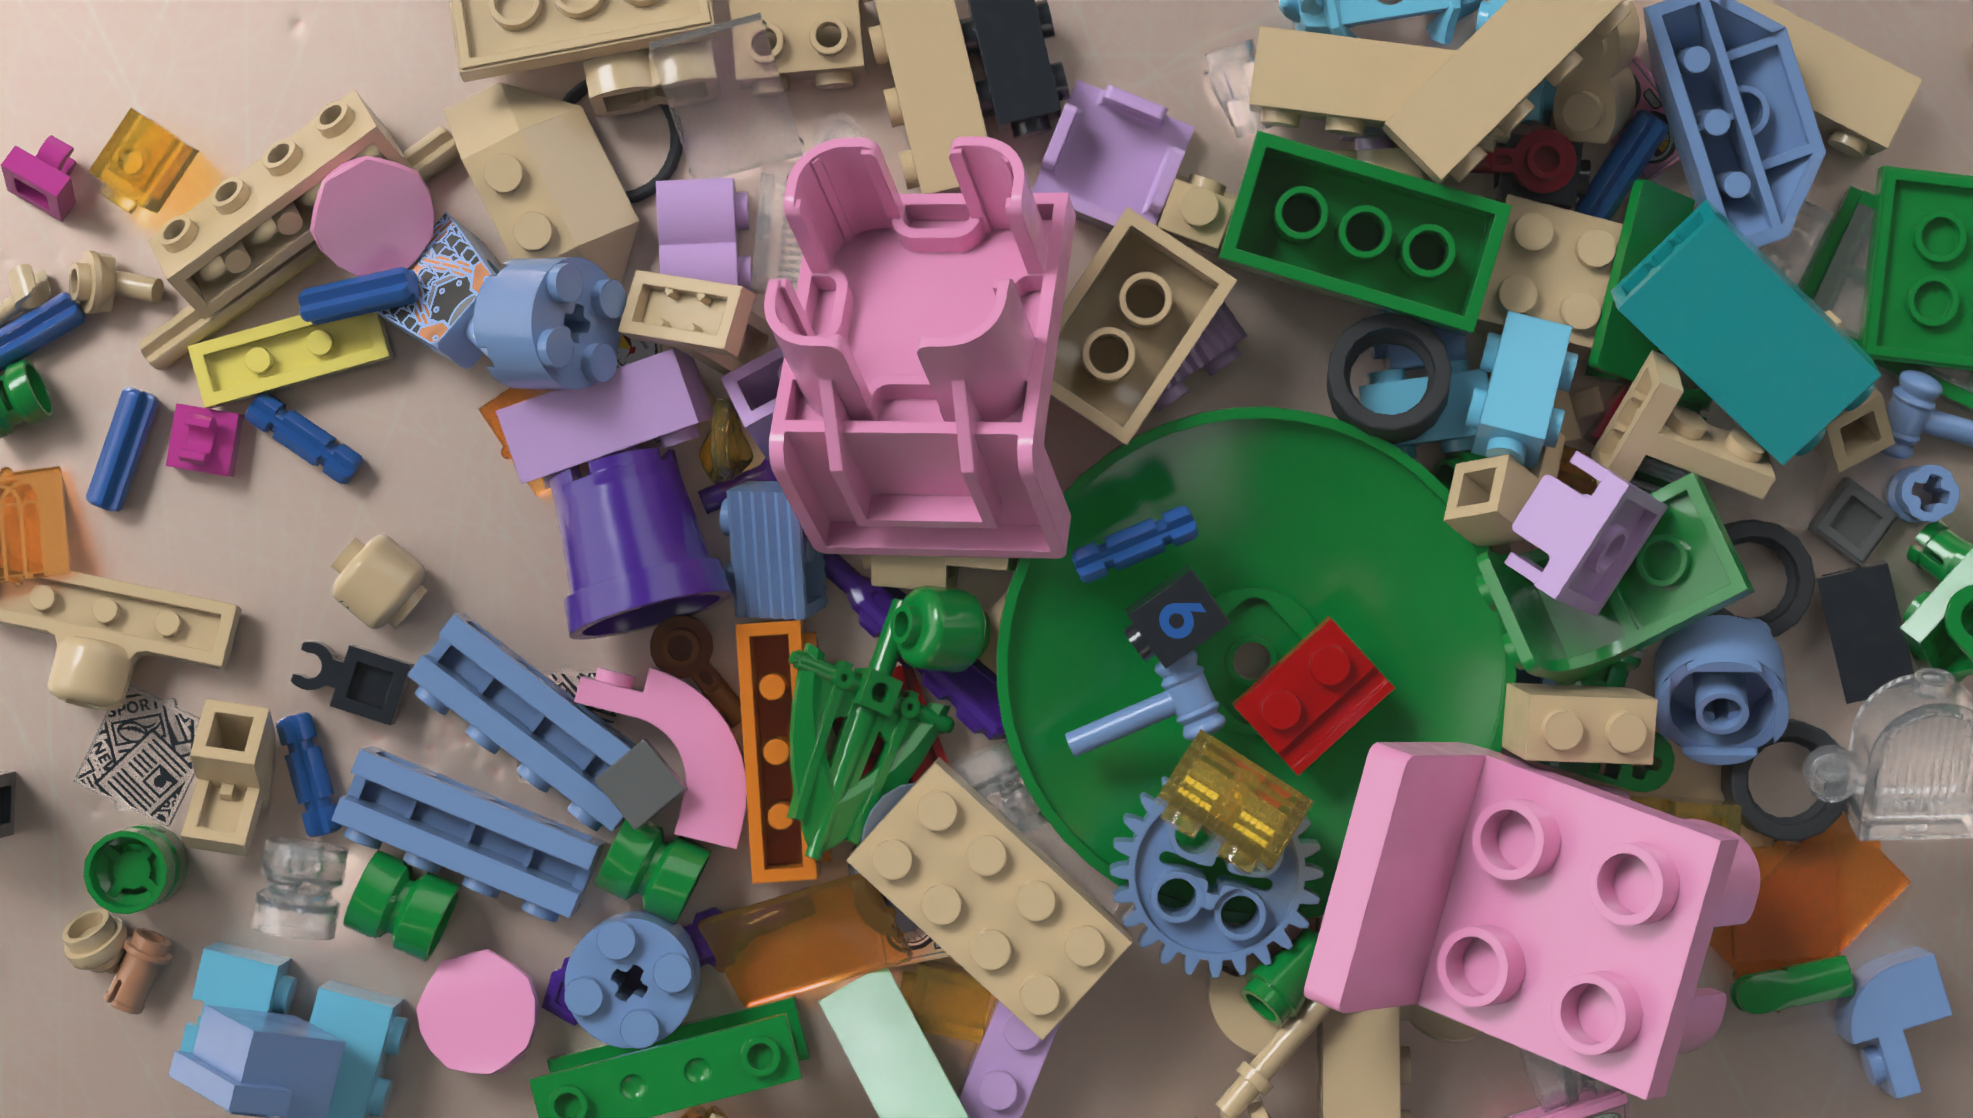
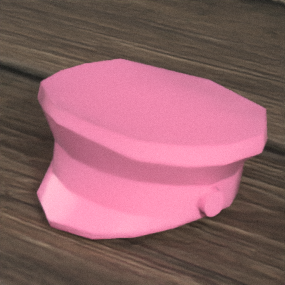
(372, 215)
(478, 1013)

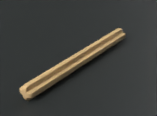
(188, 328)

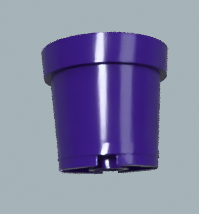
(633, 546)

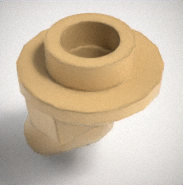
(96, 282)

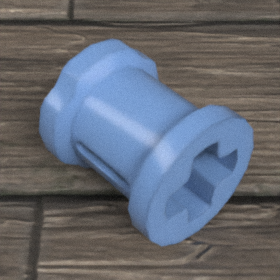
(1935, 481)

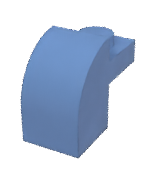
(1888, 998)

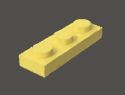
(285, 356)

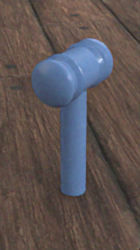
(1913, 412)
(1185, 696)

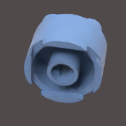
(550, 323)
(1721, 689)
(597, 988)

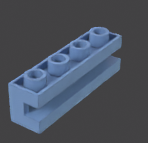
(524, 714)
(468, 833)

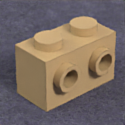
(811, 38)

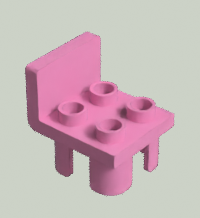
(920, 356)
(1531, 910)

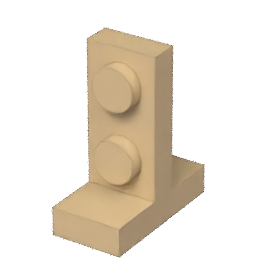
(698, 318)
(1656, 427)

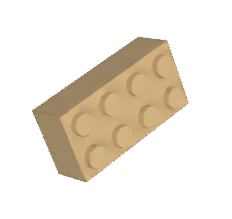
(990, 898)

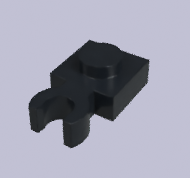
(363, 682)

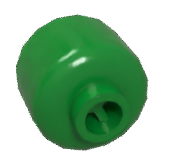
(941, 630)

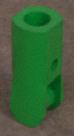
(1793, 985)

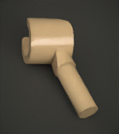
(27, 291)

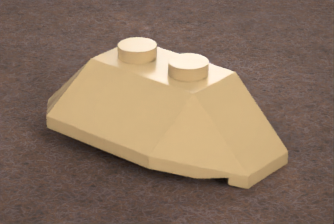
(544, 177)

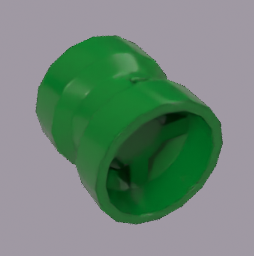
(22, 397)

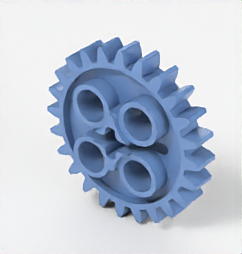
(1198, 926)

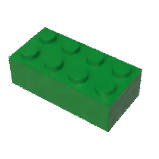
(1364, 233)

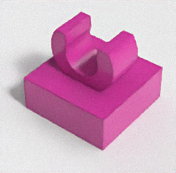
(44, 178)
(205, 440)

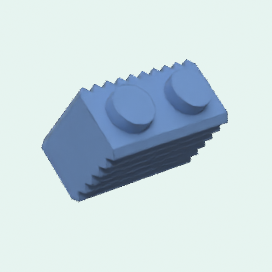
(772, 560)

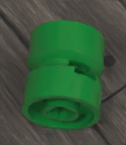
(135, 868)
(653, 868)
(398, 904)

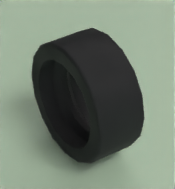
(1392, 330)
(1797, 566)
(1796, 828)

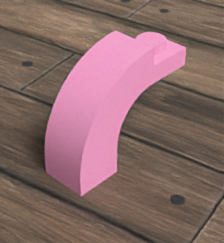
(707, 745)

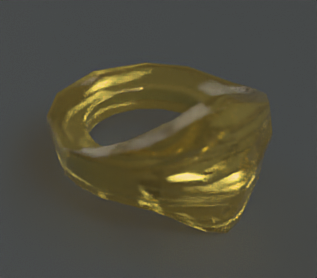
(725, 448)

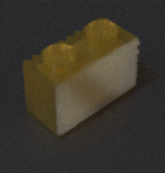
(1232, 803)

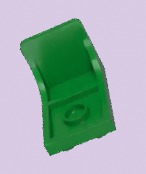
(1673, 582)

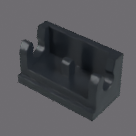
(1864, 628)

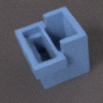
(261, 1064)

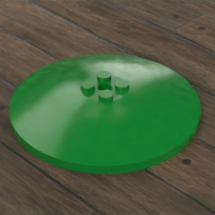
(1291, 529)

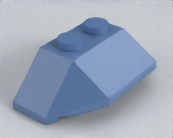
(1736, 111)

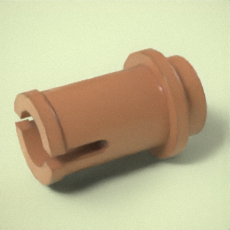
(138, 970)

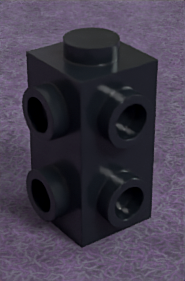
(1019, 80)

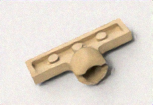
(110, 625)

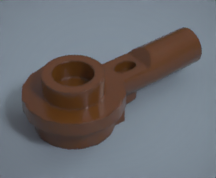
(684, 649)

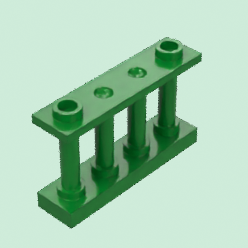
(688, 1068)

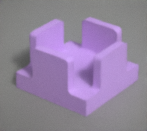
(1113, 155)
(1584, 535)

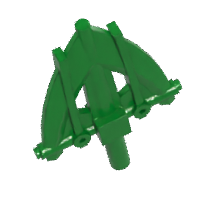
(831, 795)

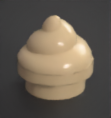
(95, 941)

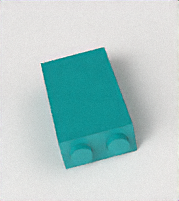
(1746, 334)

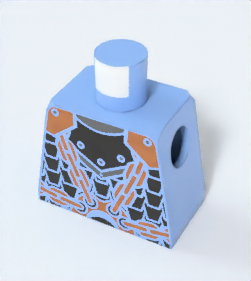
(448, 284)

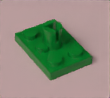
(1951, 563)

